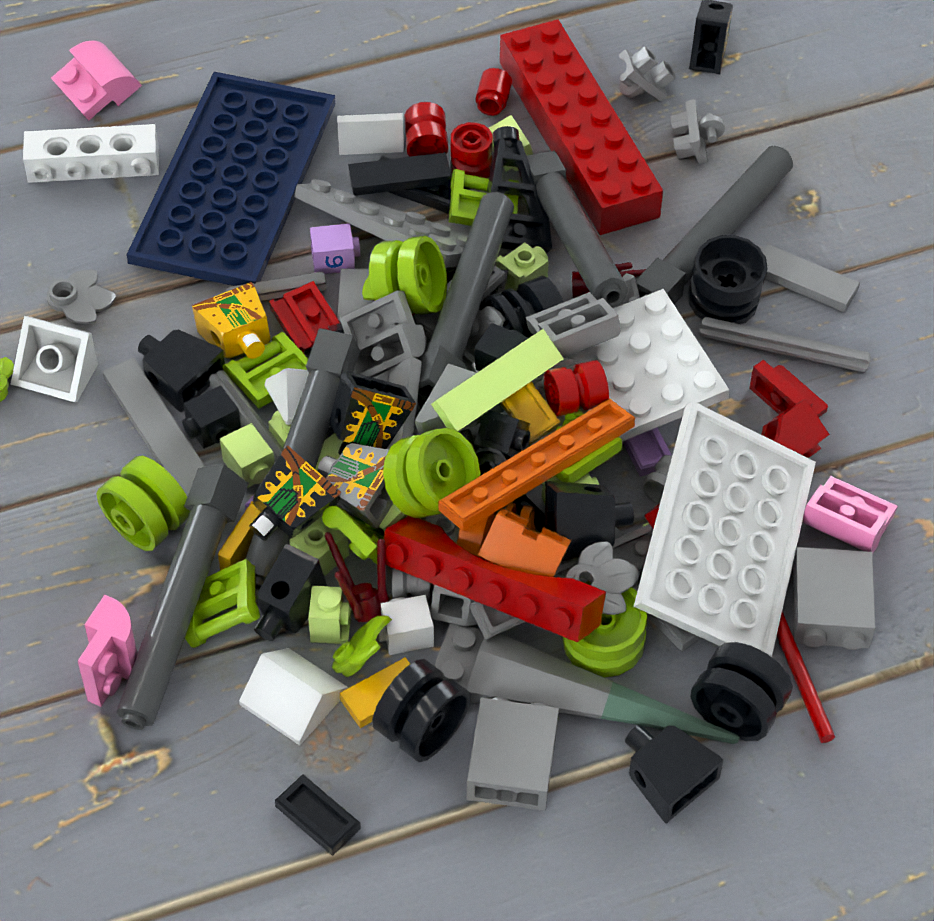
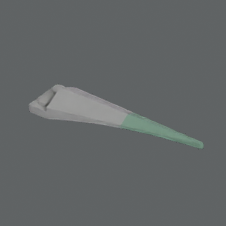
(528, 676)

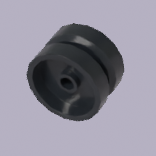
(741, 690)
(421, 710)

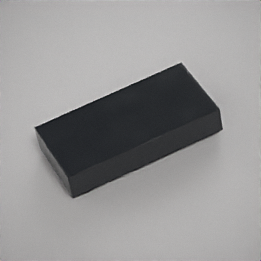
(317, 814)

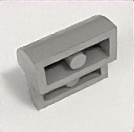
(577, 324)
(384, 334)

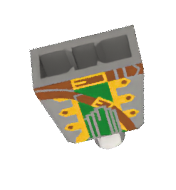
(360, 480)

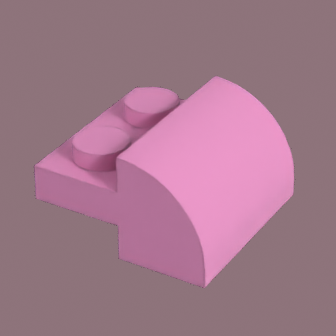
(95, 78)
(849, 514)
(109, 650)

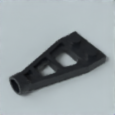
(522, 228)

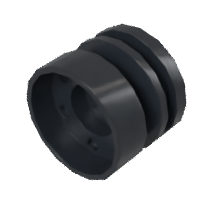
(727, 279)
(527, 300)

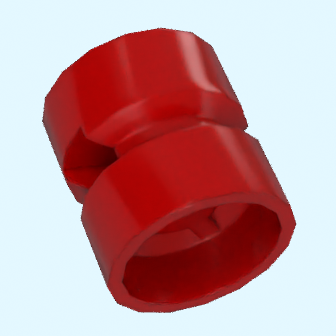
(425, 129)
(471, 149)
(570, 389)

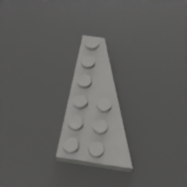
(382, 220)

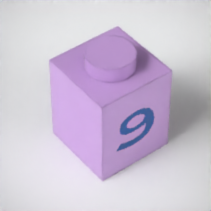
(333, 248)

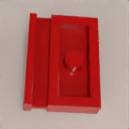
(302, 314)

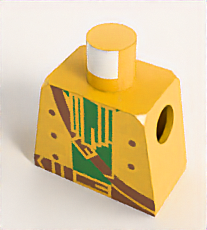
(234, 322)

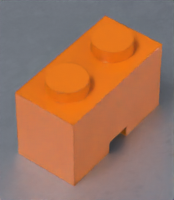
(522, 549)

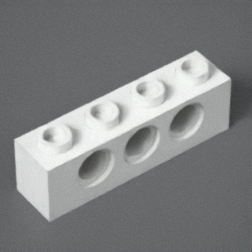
(91, 153)

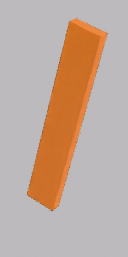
(535, 464)

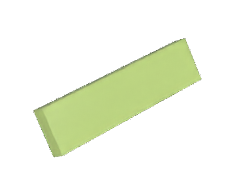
(497, 381)

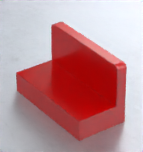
(782, 389)

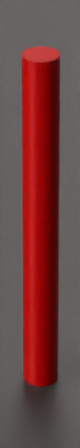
(804, 682)

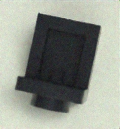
(503, 433)

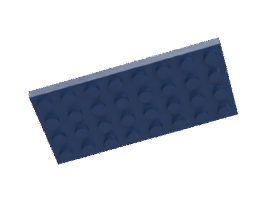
(232, 180)

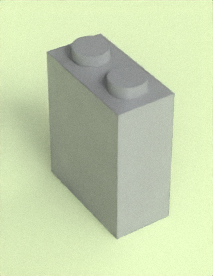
(833, 598)
(512, 753)

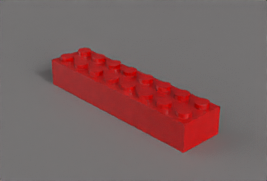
(581, 127)

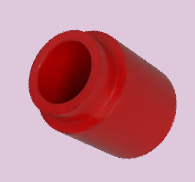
(493, 91)

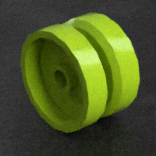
(410, 267)
(427, 469)
(143, 503)
(614, 644)

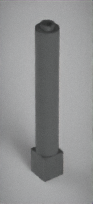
(722, 219)
(575, 229)
(466, 290)
(328, 358)
(212, 503)

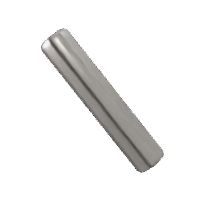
(276, 288)

